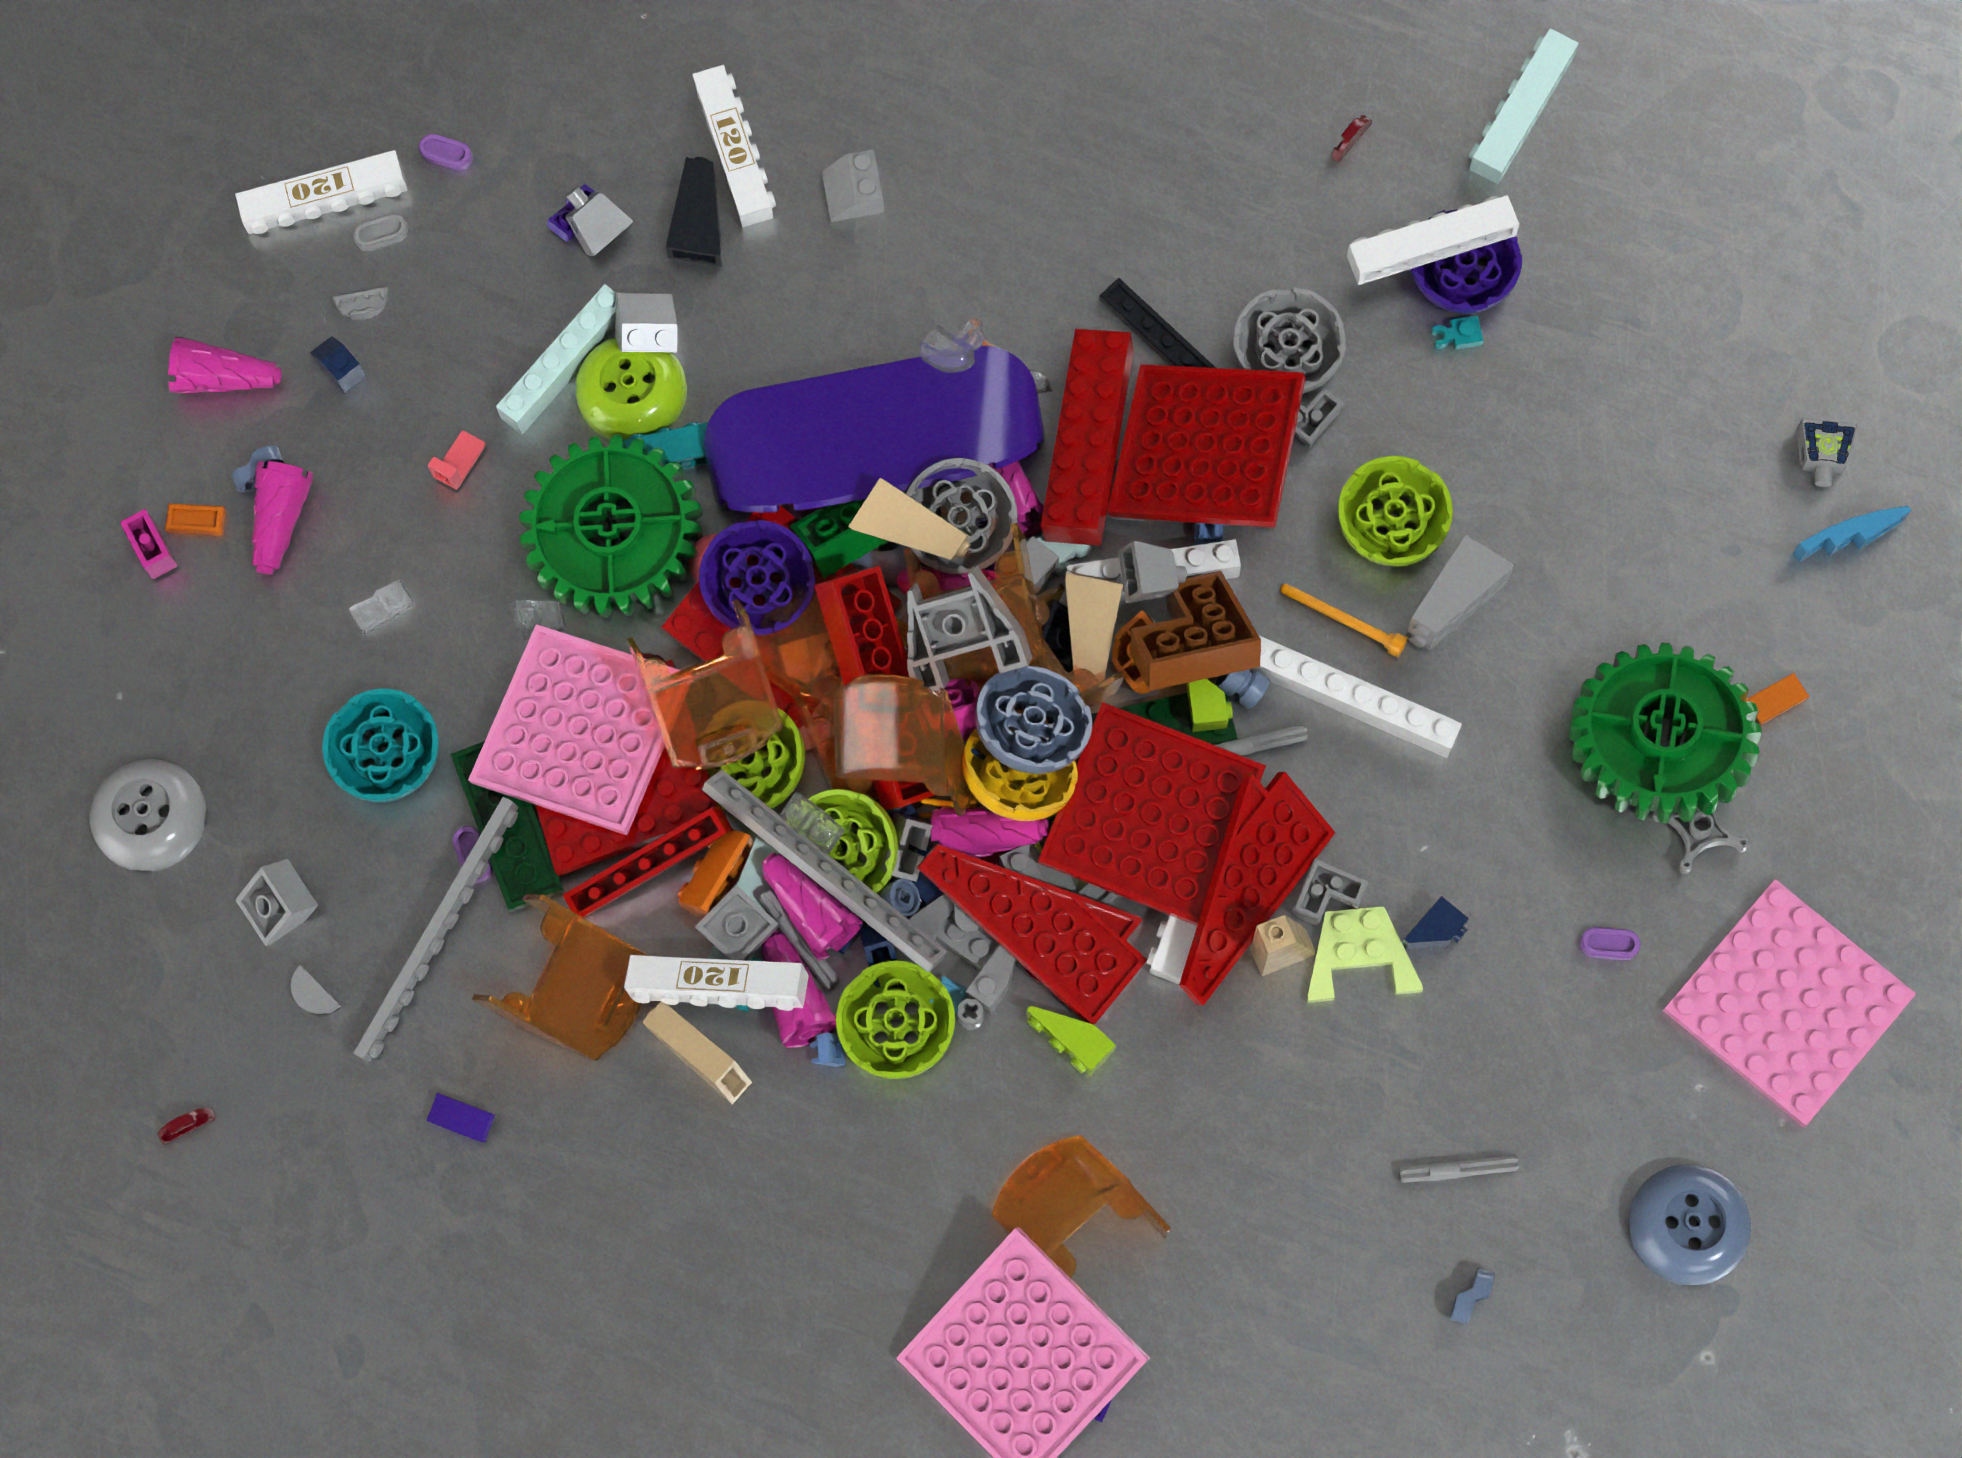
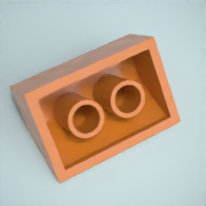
(715, 873)

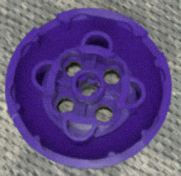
(1491, 282)
(777, 552)

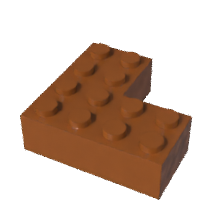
(1202, 641)

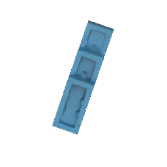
(1858, 529)

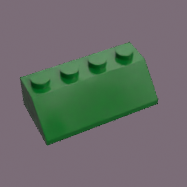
(831, 540)

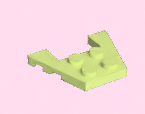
(1360, 940)

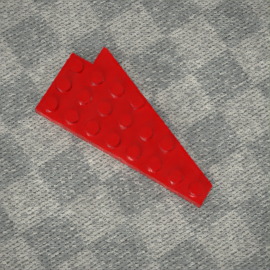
(1262, 858)
(1057, 935)

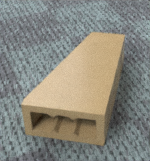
(903, 520)
(1092, 620)
(1280, 944)
(697, 1051)

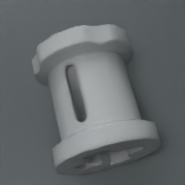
(971, 1005)

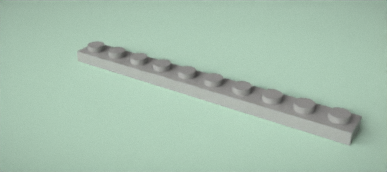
(825, 871)
(431, 940)

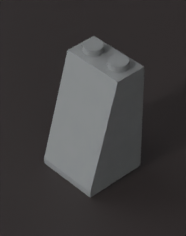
(1462, 588)

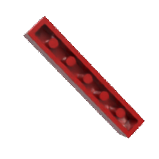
(648, 862)

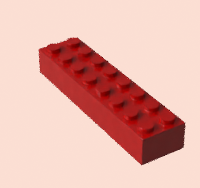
(1087, 437)
(868, 643)

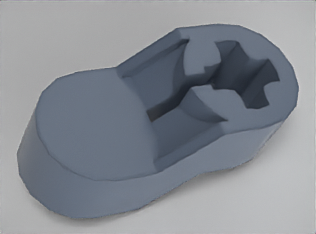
(245, 476)
(1465, 1301)

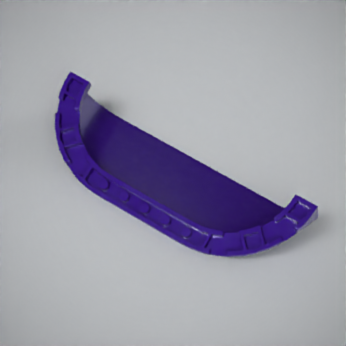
(845, 430)

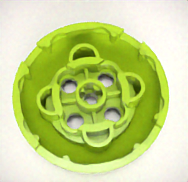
(609, 412)
(1387, 481)
(785, 758)
(873, 838)
(900, 985)

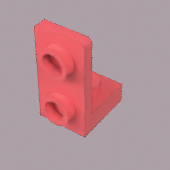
(457, 461)

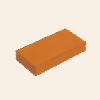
(195, 519)
(1778, 698)

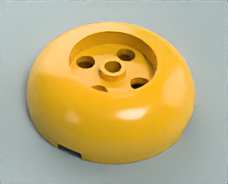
(1009, 790)

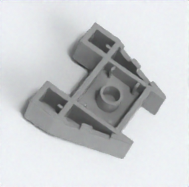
(961, 624)
(975, 948)

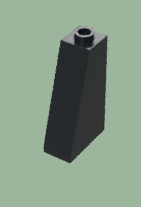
(695, 220)

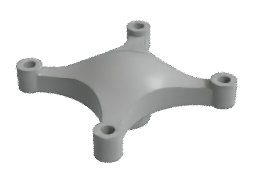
(1702, 833)

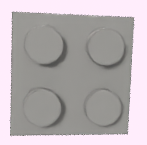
(737, 925)

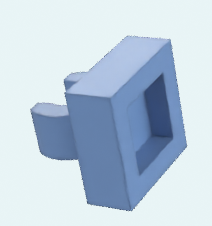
(1207, 533)
(829, 1050)

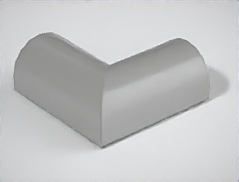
(1317, 416)
(1325, 883)

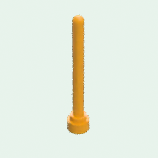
(1393, 643)

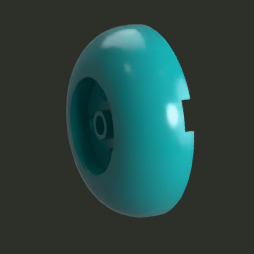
(383, 713)

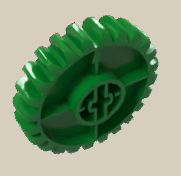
(578, 506)
(1694, 697)

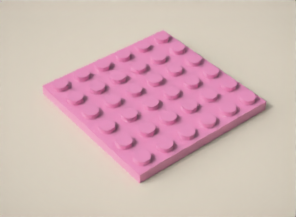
(573, 732)
(1789, 1003)
(1022, 1354)

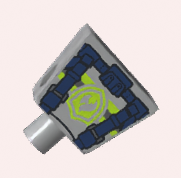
(1824, 448)

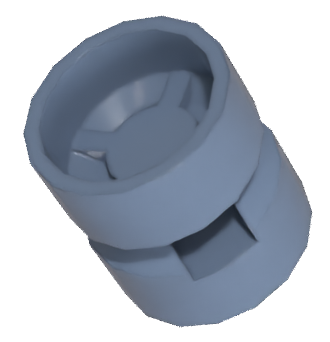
(1246, 686)
(902, 895)

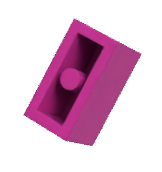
(148, 544)

